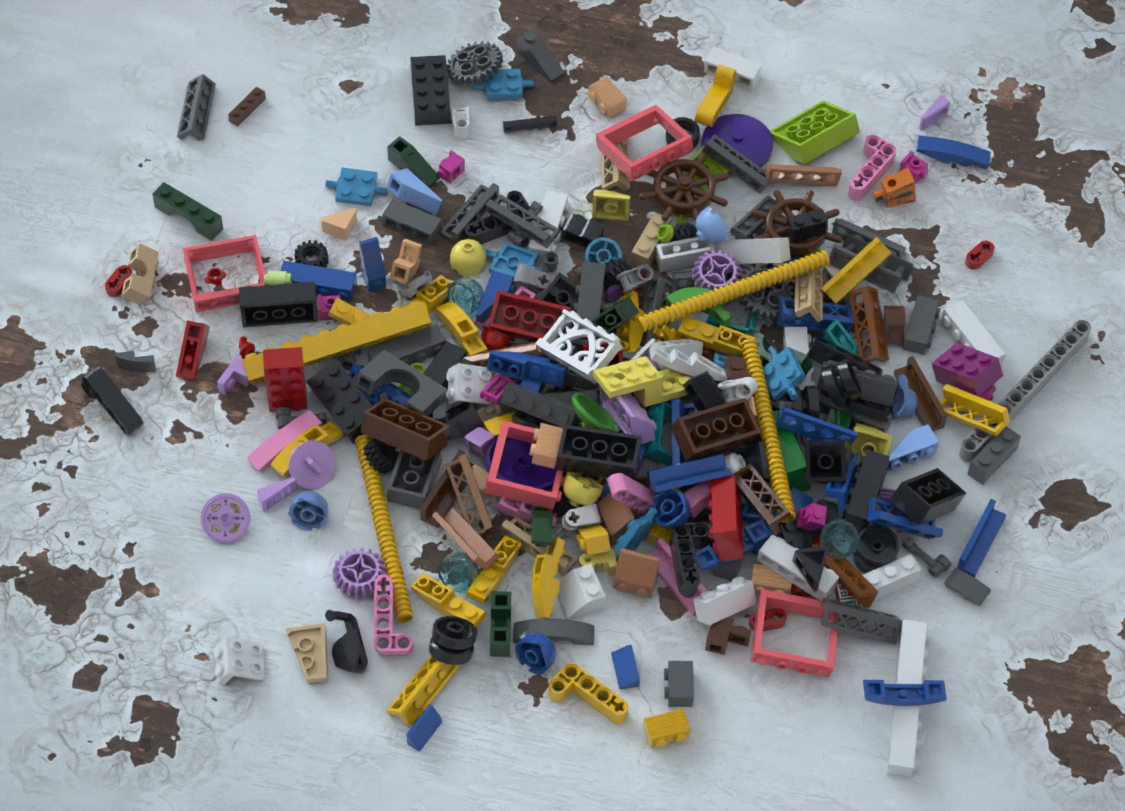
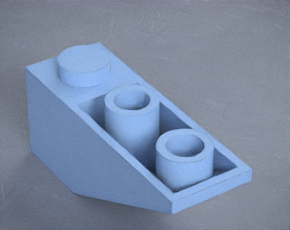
(414, 191)
(916, 445)

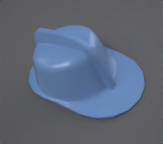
(904, 401)

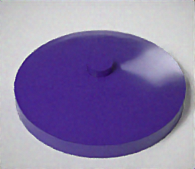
(744, 134)
(517, 466)

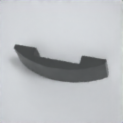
(556, 629)

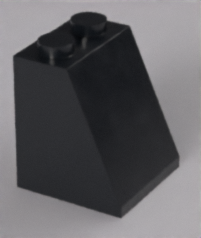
(828, 459)

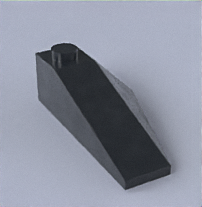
(562, 292)
(461, 420)

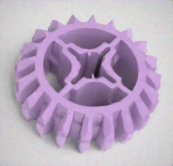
(719, 267)
(349, 567)

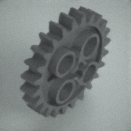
(461, 66)
(773, 293)

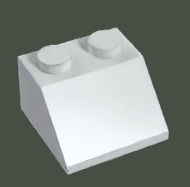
(581, 592)

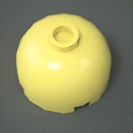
(468, 257)
(581, 490)

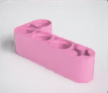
(881, 158)
(631, 494)
(387, 615)

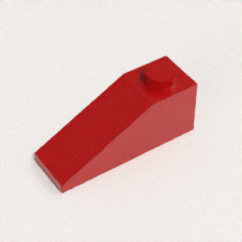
(192, 349)

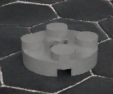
(411, 288)

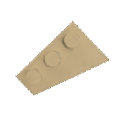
(311, 650)

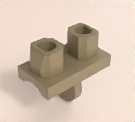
(492, 411)

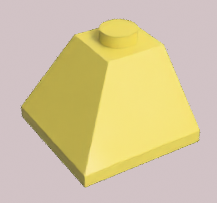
(610, 205)
(870, 439)

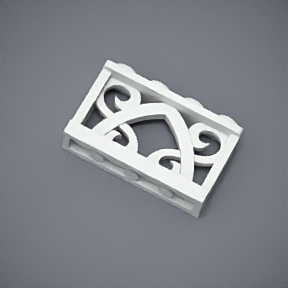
(553, 347)

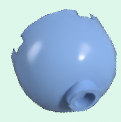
(711, 227)

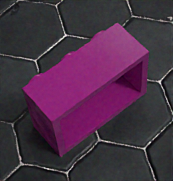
(967, 369)

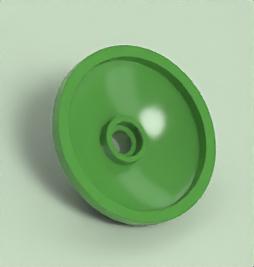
(593, 414)

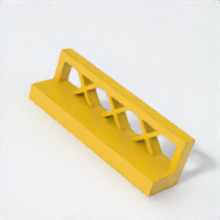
(856, 270)
(976, 407)
(424, 690)

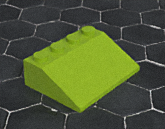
(815, 131)

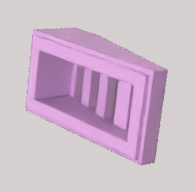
(935, 112)
(276, 492)

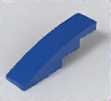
(950, 150)

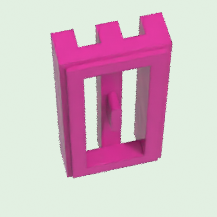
(492, 396)

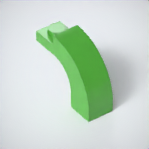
(718, 312)

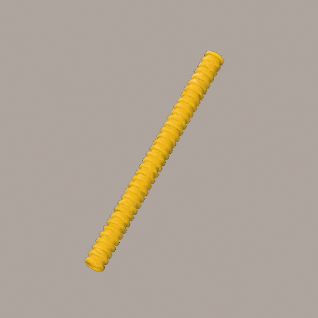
(733, 290)
(768, 428)
(385, 533)

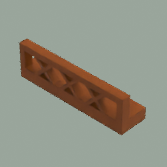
(874, 322)
(851, 579)

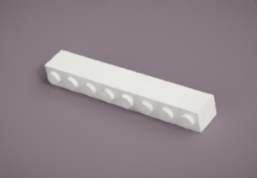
(905, 718)

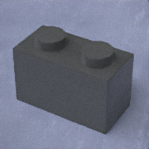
(680, 684)

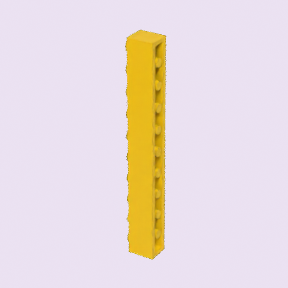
(349, 337)

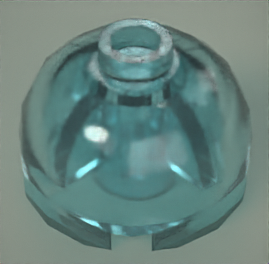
(466, 294)
(840, 537)
(458, 571)

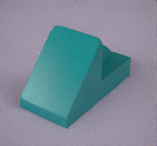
(838, 335)

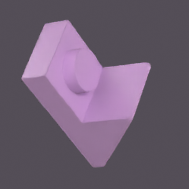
(233, 374)
(478, 441)

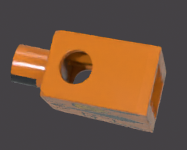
(897, 189)

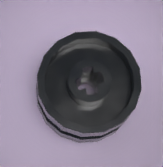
(841, 382)
(806, 402)
(876, 548)
(452, 640)

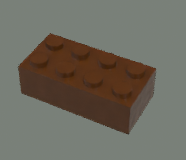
(405, 429)
(715, 429)

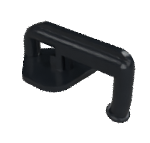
(348, 650)

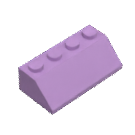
(629, 415)

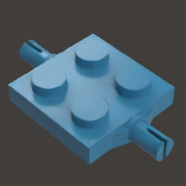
(505, 85)
(356, 186)
(509, 257)
(783, 373)
(636, 532)

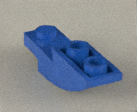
(526, 365)

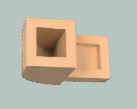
(408, 262)

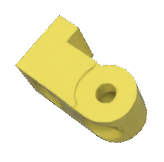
(600, 562)

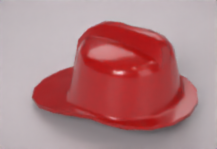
(493, 339)

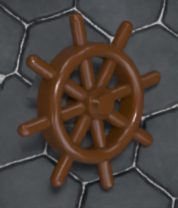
(679, 193)
(786, 206)

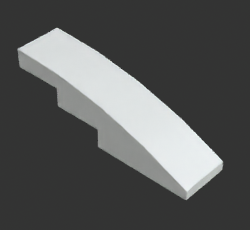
(688, 365)

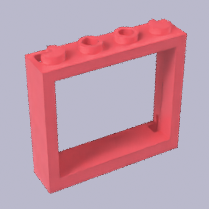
(635, 124)
(215, 250)
(517, 491)
(788, 661)

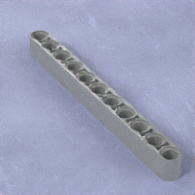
(1055, 359)

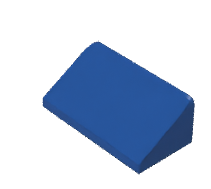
(625, 667)
(423, 728)

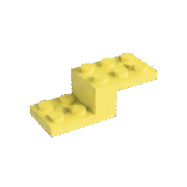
(641, 379)

